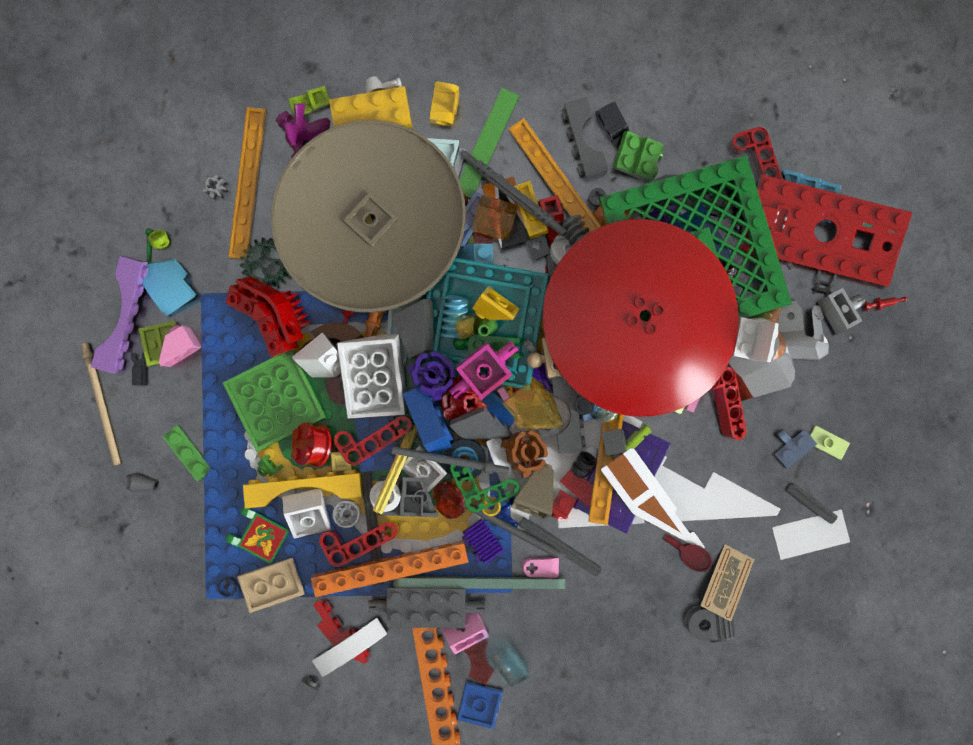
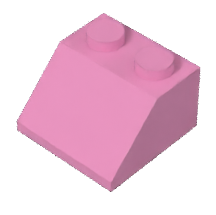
(178, 345)

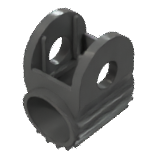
(716, 628)

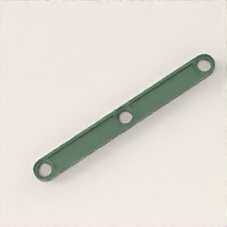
(479, 582)

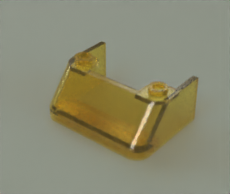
(533, 407)

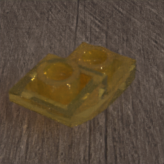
(467, 326)

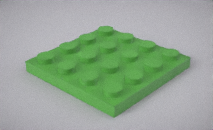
(273, 400)

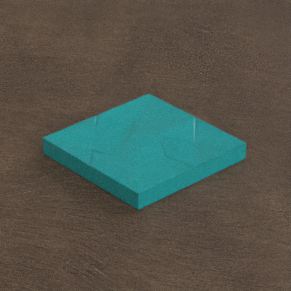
(519, 286)

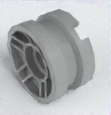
(340, 519)

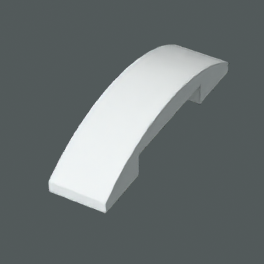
(349, 647)

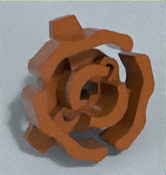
(524, 451)

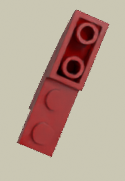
(332, 630)

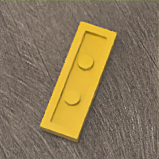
(533, 225)

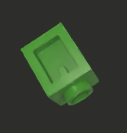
(267, 467)

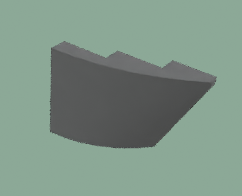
(480, 425)
(413, 500)

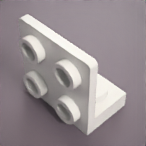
(755, 339)

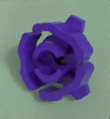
(423, 374)

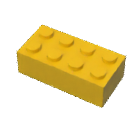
(381, 105)

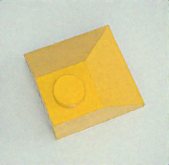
(494, 306)

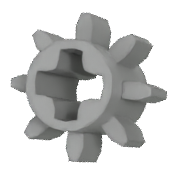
(219, 185)

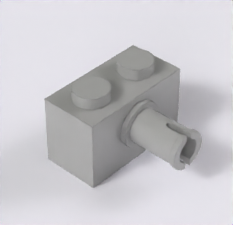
(841, 310)

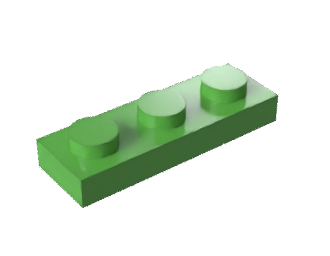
(187, 452)

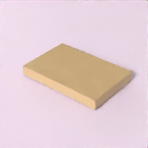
(271, 585)

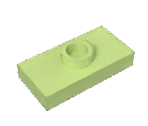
(829, 443)

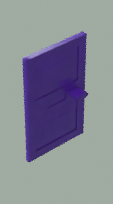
(652, 452)

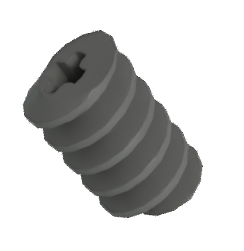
(574, 229)

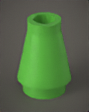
(491, 325)

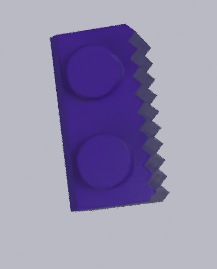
(482, 540)

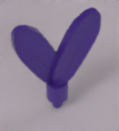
(540, 374)

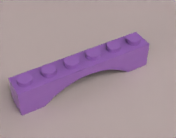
(130, 276)

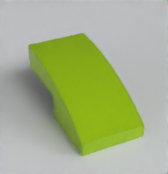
(313, 100)

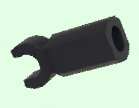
(138, 370)

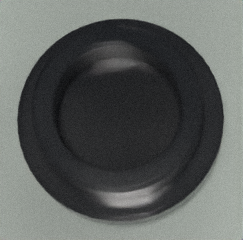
(583, 406)

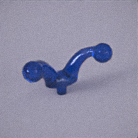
(505, 517)

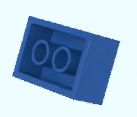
(428, 421)

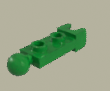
(495, 342)

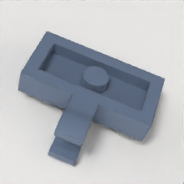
(795, 447)

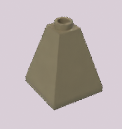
(537, 494)

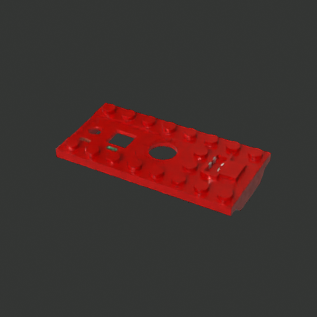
(796, 209)

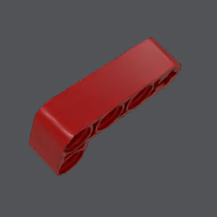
(756, 147)
(732, 423)
(360, 447)
(362, 541)

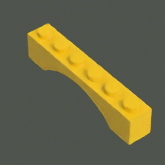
(262, 494)

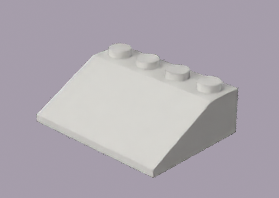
(373, 376)

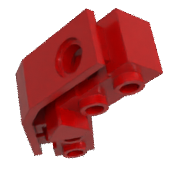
(256, 301)

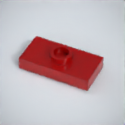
(579, 487)

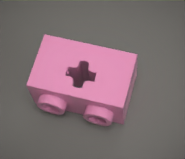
(474, 632)

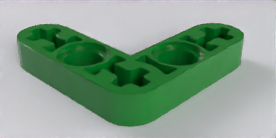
(475, 493)

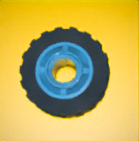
(470, 448)

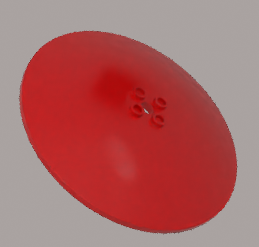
(597, 326)

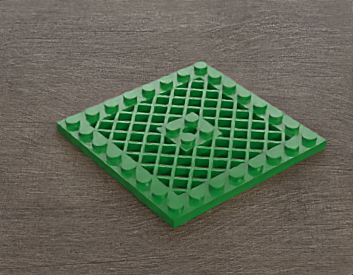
(749, 205)

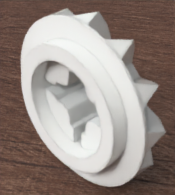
(394, 498)

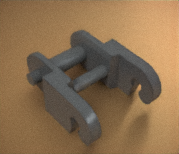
(817, 281)

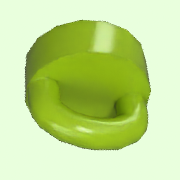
(158, 239)

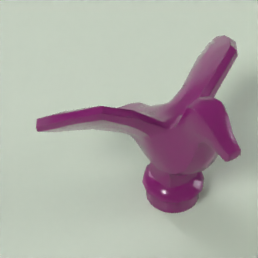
(297, 129)

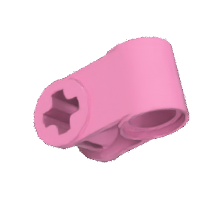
(545, 567)

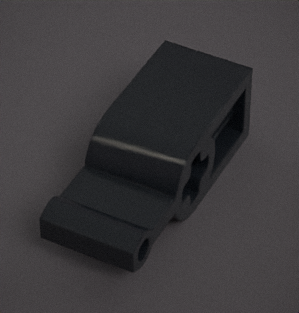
(613, 122)

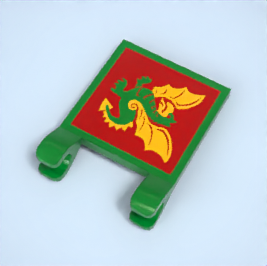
(262, 536)

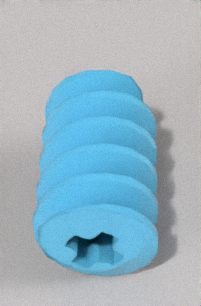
(456, 310)

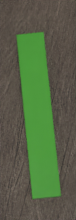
(488, 139)

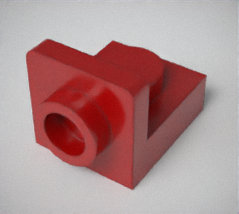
(563, 505)

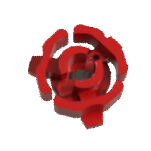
(464, 404)

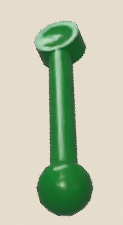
(147, 232)

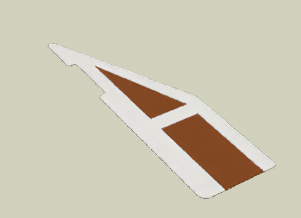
(645, 495)

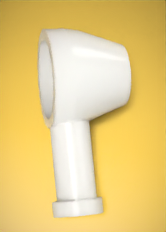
(374, 84)

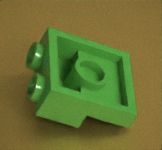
(638, 156)

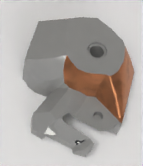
(761, 377)

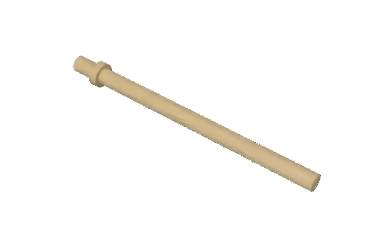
(87, 355)

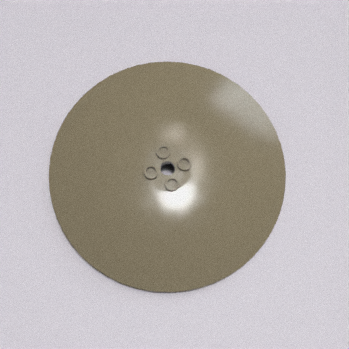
(362, 173)

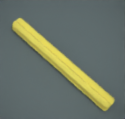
(394, 472)

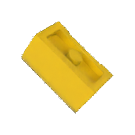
(444, 103)

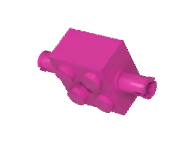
(483, 383)

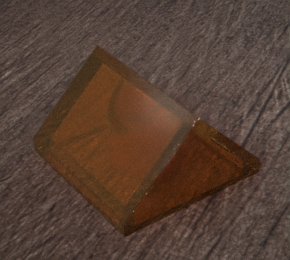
(494, 217)

